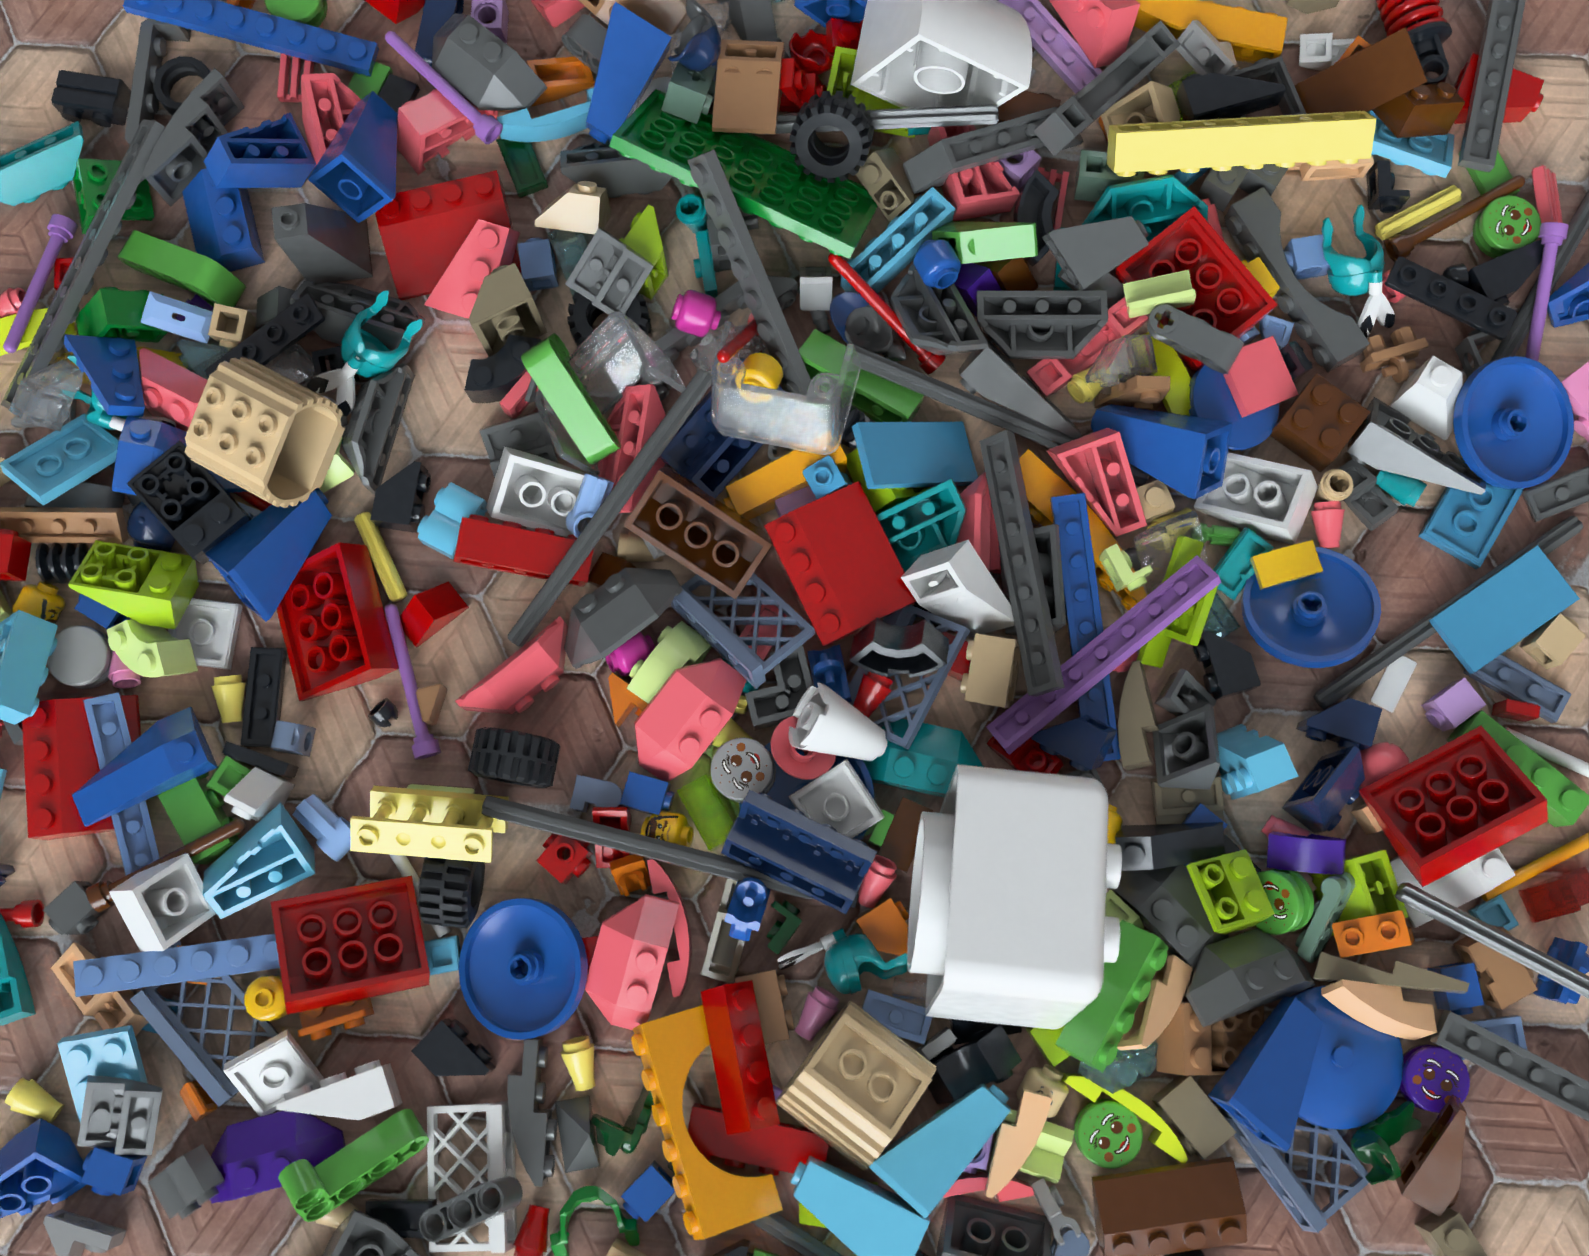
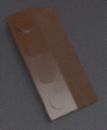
(699, 532)
(1169, 1209)

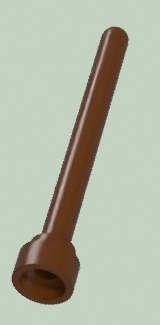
(1403, 244)
(99, 895)

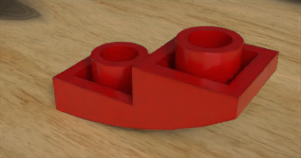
(797, 84)
(1028, 757)

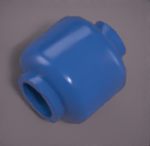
(937, 264)

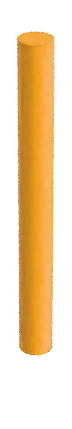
(1540, 865)

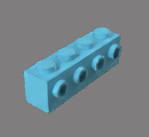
(896, 247)

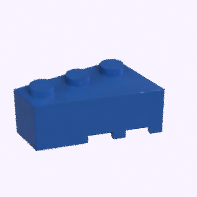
(261, 157)

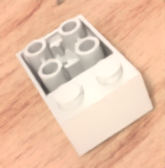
(959, 589)
(352, 1098)

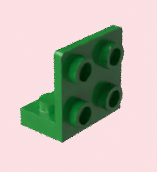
(91, 184)

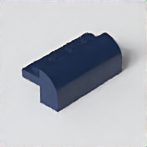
(706, 455)
(798, 851)

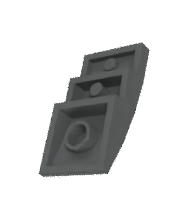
(190, 136)

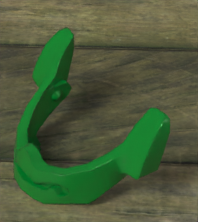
(560, 1240)

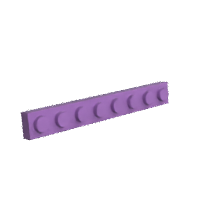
(1106, 652)

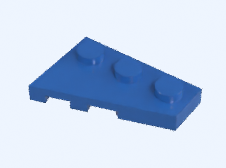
(112, 372)

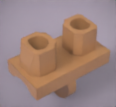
(1405, 348)

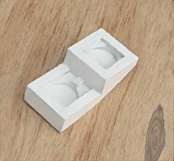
(1320, 50)

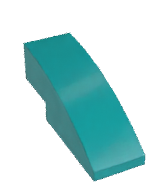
(15, 992)

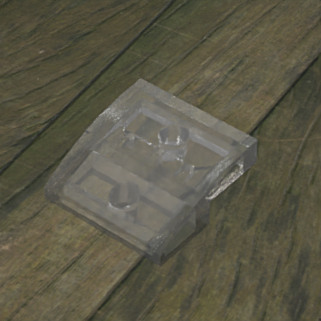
(1156, 545)

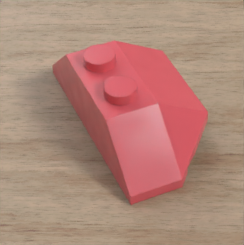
(324, 109)
(169, 389)
(633, 423)
(977, 519)
(521, 675)
(686, 717)
(631, 960)

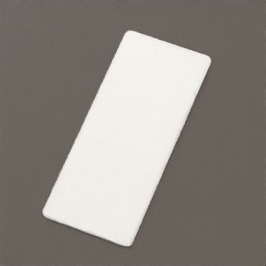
(1393, 683)

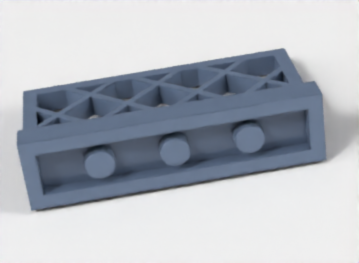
(904, 618)
(726, 642)
(187, 1046)
(1288, 1186)

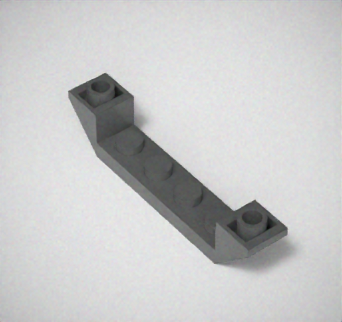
(149, 57)
(976, 148)
(727, 302)

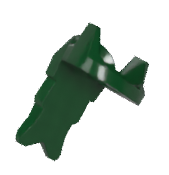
(626, 1137)
(1376, 1137)

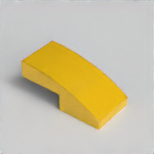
(1286, 564)

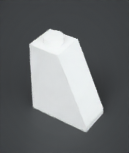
(1430, 397)

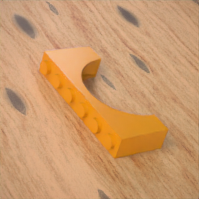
(710, 1196)

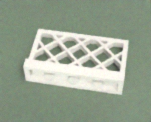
(500, 1163)

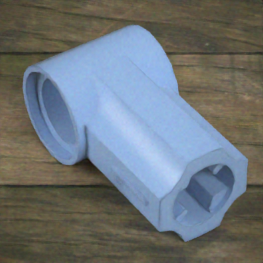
(589, 499)
(329, 829)

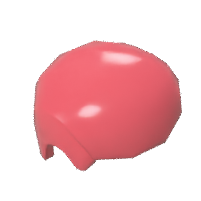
(1381, 761)

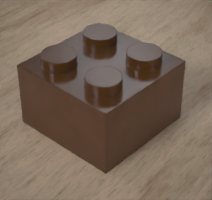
(1319, 423)

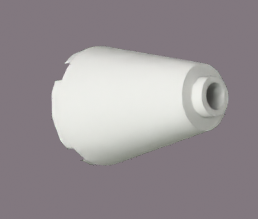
(835, 727)

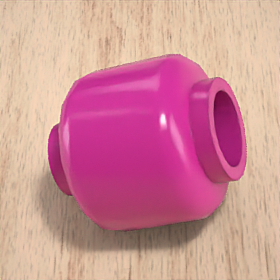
(695, 313)
(630, 653)

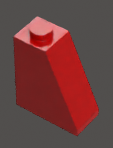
(1522, 97)

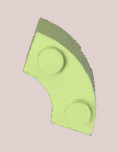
(676, 649)
(151, 650)

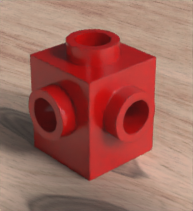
(553, 857)

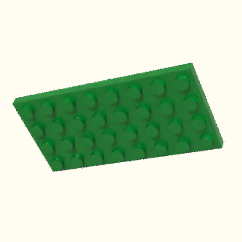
(757, 171)

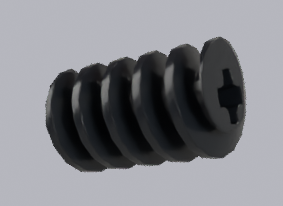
(59, 563)

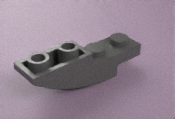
(532, 1126)

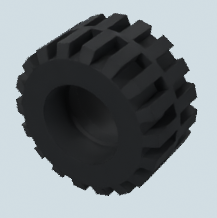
(826, 160)
(583, 315)
(514, 757)
(450, 891)

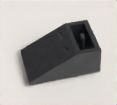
(188, 502)

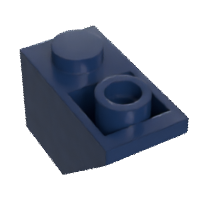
(1344, 723)
(1080, 740)

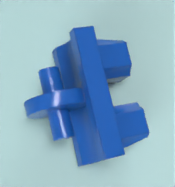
(829, 669)
(747, 907)
(1571, 954)

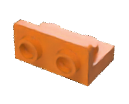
(1372, 933)
(320, 1021)

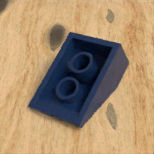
(1327, 790)

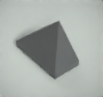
(577, 1134)

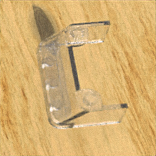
(605, 364)
(781, 417)

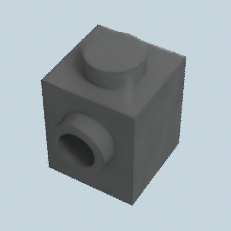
(71, 911)

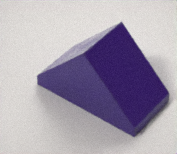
(974, 279)

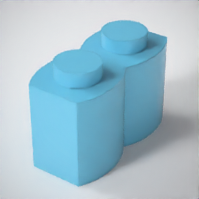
(443, 524)

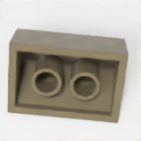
(503, 309)

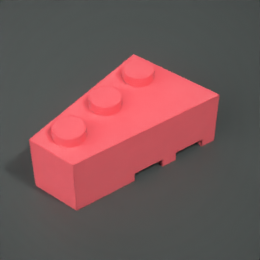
(1099, 26)
(430, 127)
(978, 189)
(479, 255)
(1102, 471)

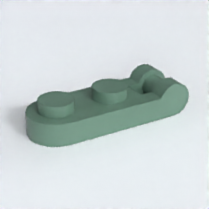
(1336, 893)

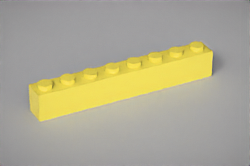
(1240, 142)

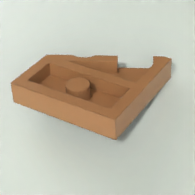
(1136, 392)

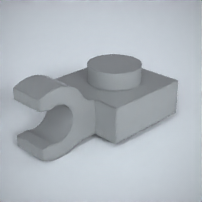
(1050, 1203)

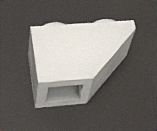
(258, 794)

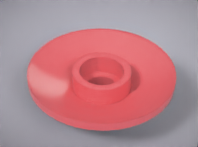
(790, 761)

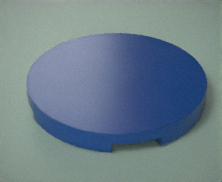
(1213, 400)

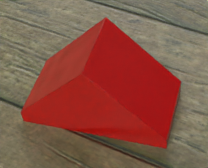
(431, 612)

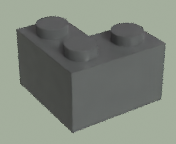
(1222, 185)
(779, 702)

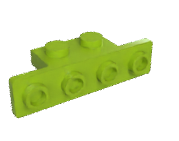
(1191, 623)

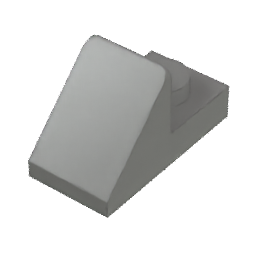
(1205, 51)
(815, 288)
(72, 1231)

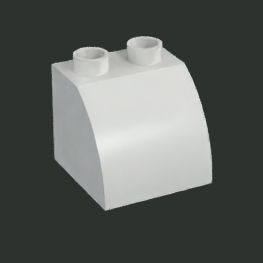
(943, 52)

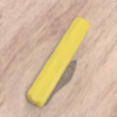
(1418, 212)
(380, 557)

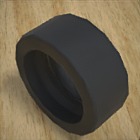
(171, 73)

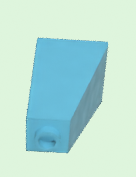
(936, 1152)
(858, 1212)

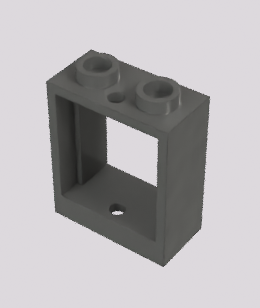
(1276, 72)

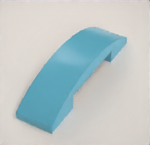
(559, 124)

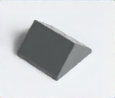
(1187, 750)

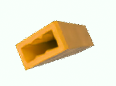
(759, 490)

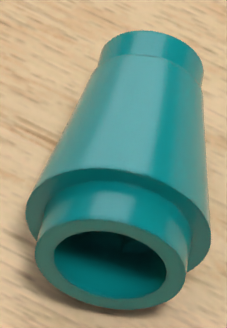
(692, 212)
(1402, 488)

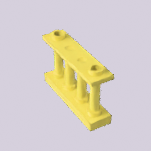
(426, 825)

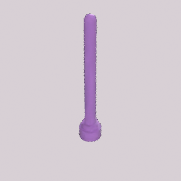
(485, 126)
(60, 231)
(1552, 236)
(424, 743)

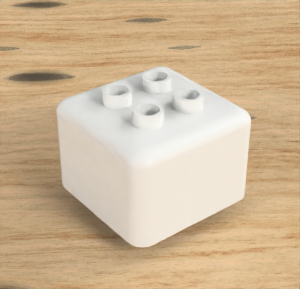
(1013, 898)

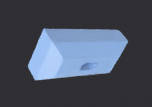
(159, 314)

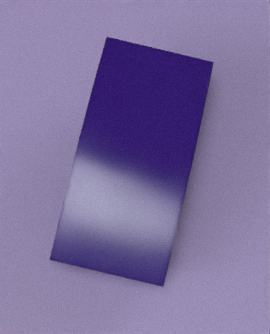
(1306, 853)

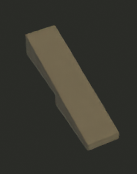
(1403, 975)

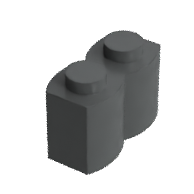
(187, 1183)

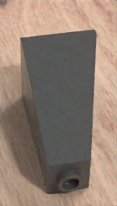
(323, 242)

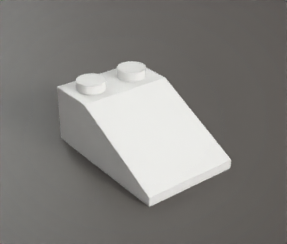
(534, 492)
(1262, 497)
(1460, 885)

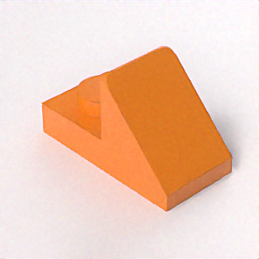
(623, 700)

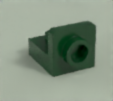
(782, 932)

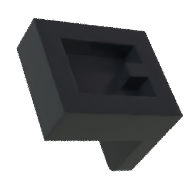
(1380, 189)

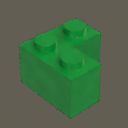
(117, 315)

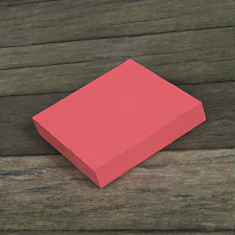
(1259, 377)

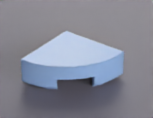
(1276, 327)

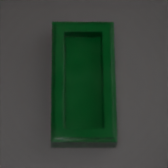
(522, 166)

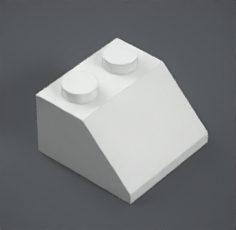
(163, 903)

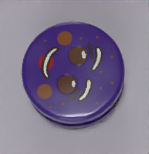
(1433, 1076)

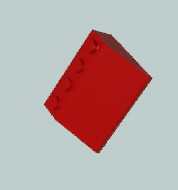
(430, 224)
(1224, 288)
(840, 563)
(335, 623)
(60, 761)
(1454, 805)
(349, 944)

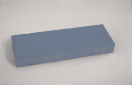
(1522, 685)

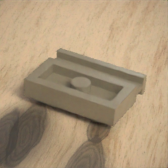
(1175, 804)

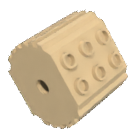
(264, 432)
(857, 1086)

